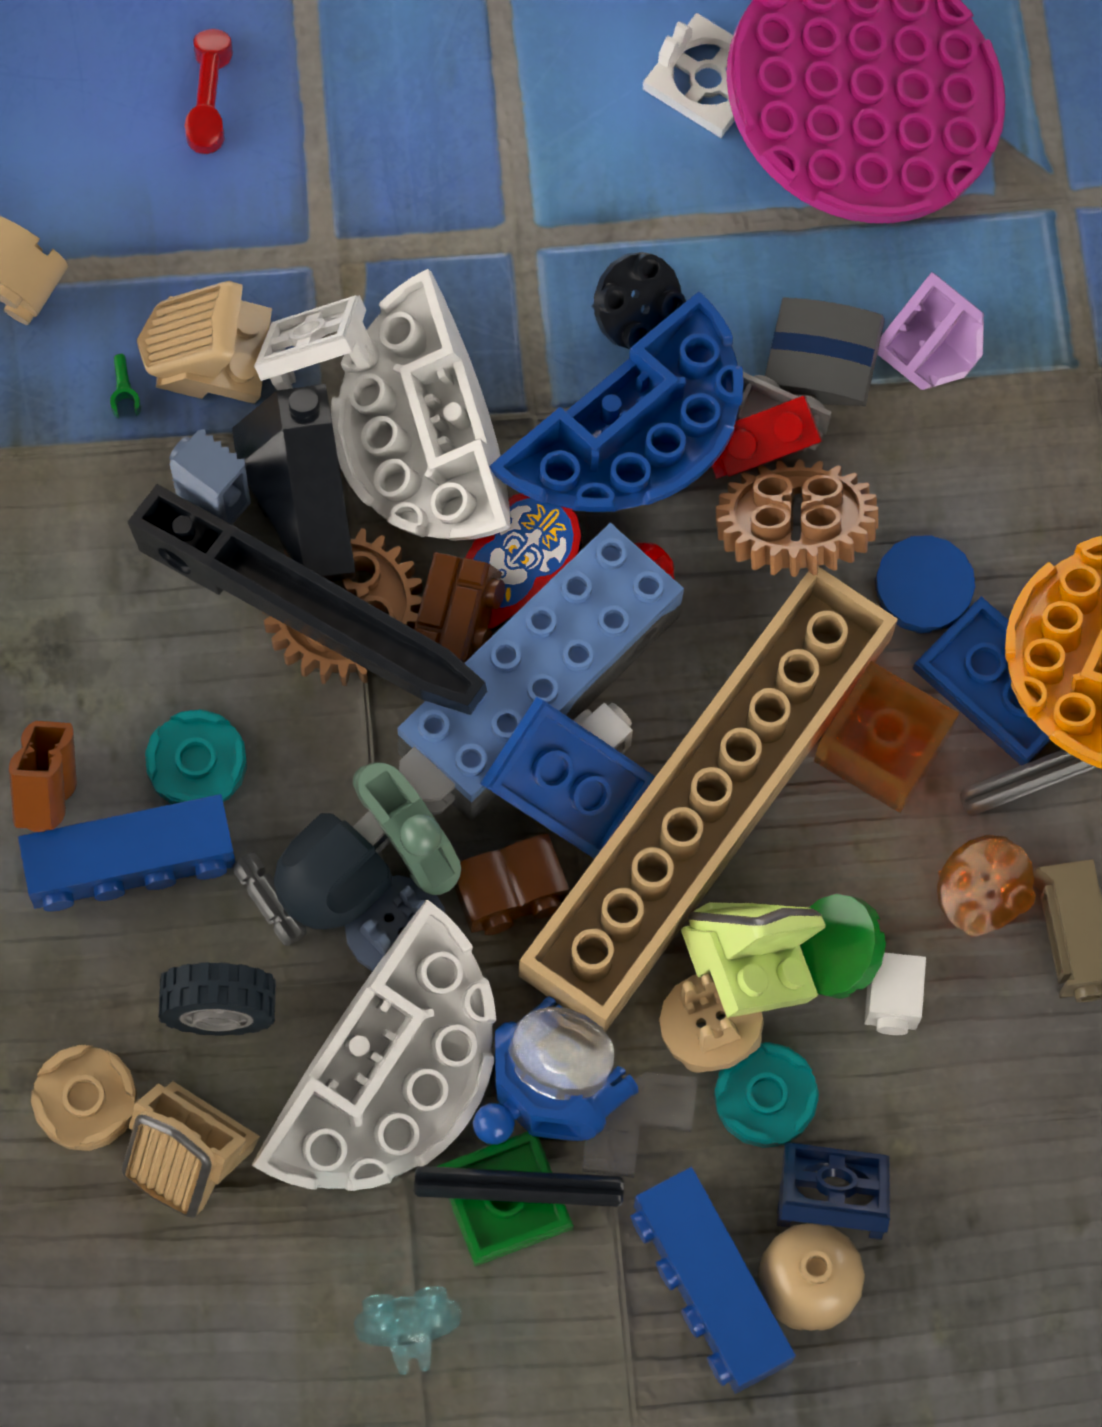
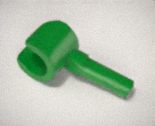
(123, 386)

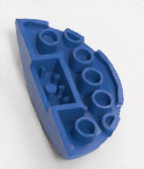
(643, 426)

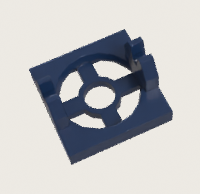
(862, 1170)

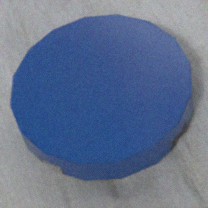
(925, 583)

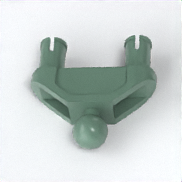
(408, 826)

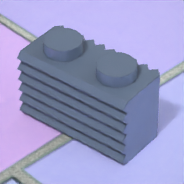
(210, 476)

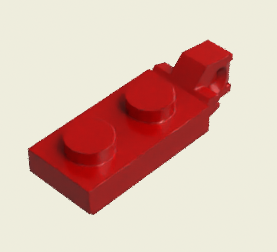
(768, 437)

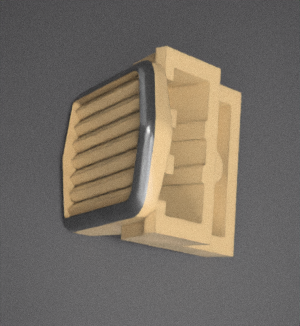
(182, 1148)

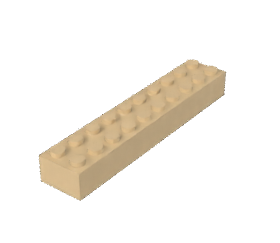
(707, 799)

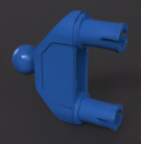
(539, 1114)

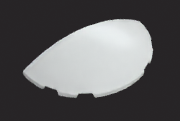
(417, 423)
(395, 1068)

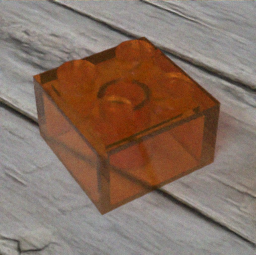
(885, 737)

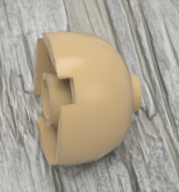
(811, 1277)

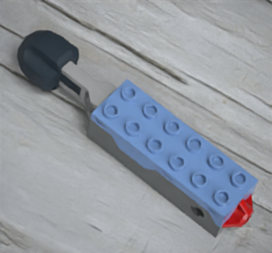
(555, 648)

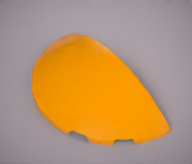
(1057, 651)

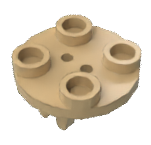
(716, 1044)

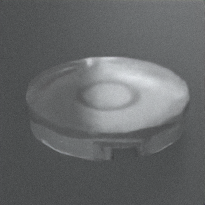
(561, 1053)

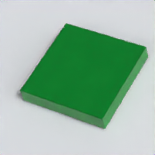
(504, 1227)

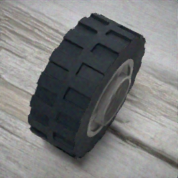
(217, 999)

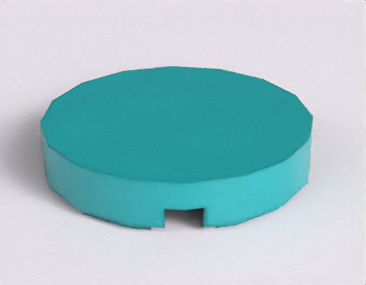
(195, 757)
(767, 1096)

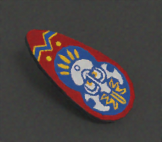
(530, 552)

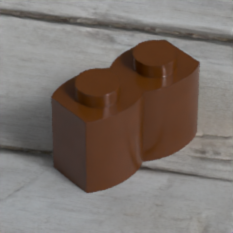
(511, 884)

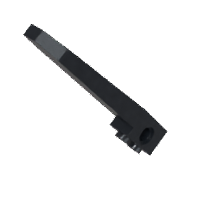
(240, 564)

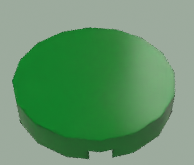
(848, 949)

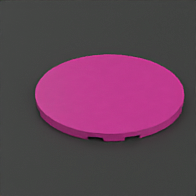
(867, 102)

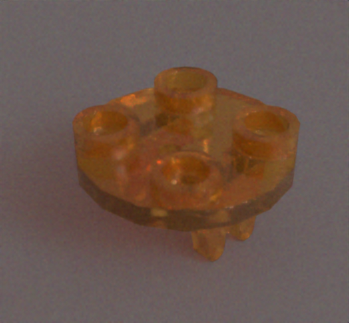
(1006, 874)

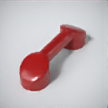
(203, 123)

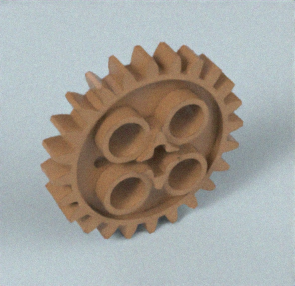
(835, 517)
(388, 590)

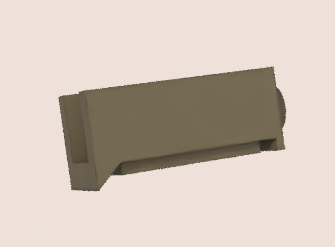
(1074, 926)

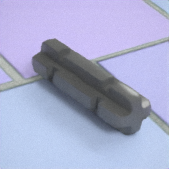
(262, 891)

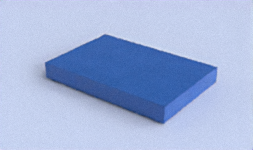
(972, 674)
(566, 778)

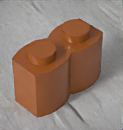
(42, 775)

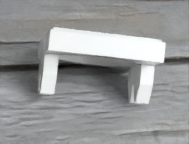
(661, 79)
(305, 333)

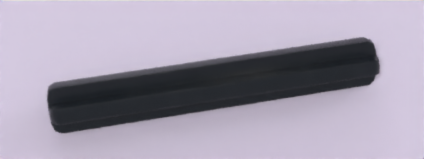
(519, 1186)

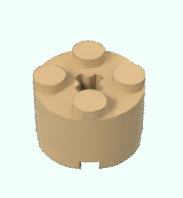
(26, 272)

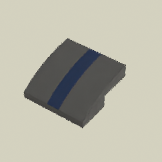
(825, 350)

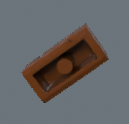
(459, 603)

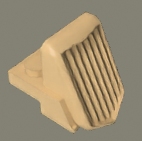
(206, 343)

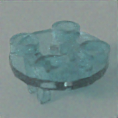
(408, 1323)

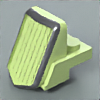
(753, 953)

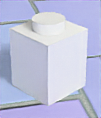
(896, 994)

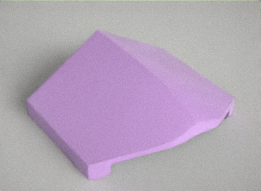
(934, 336)

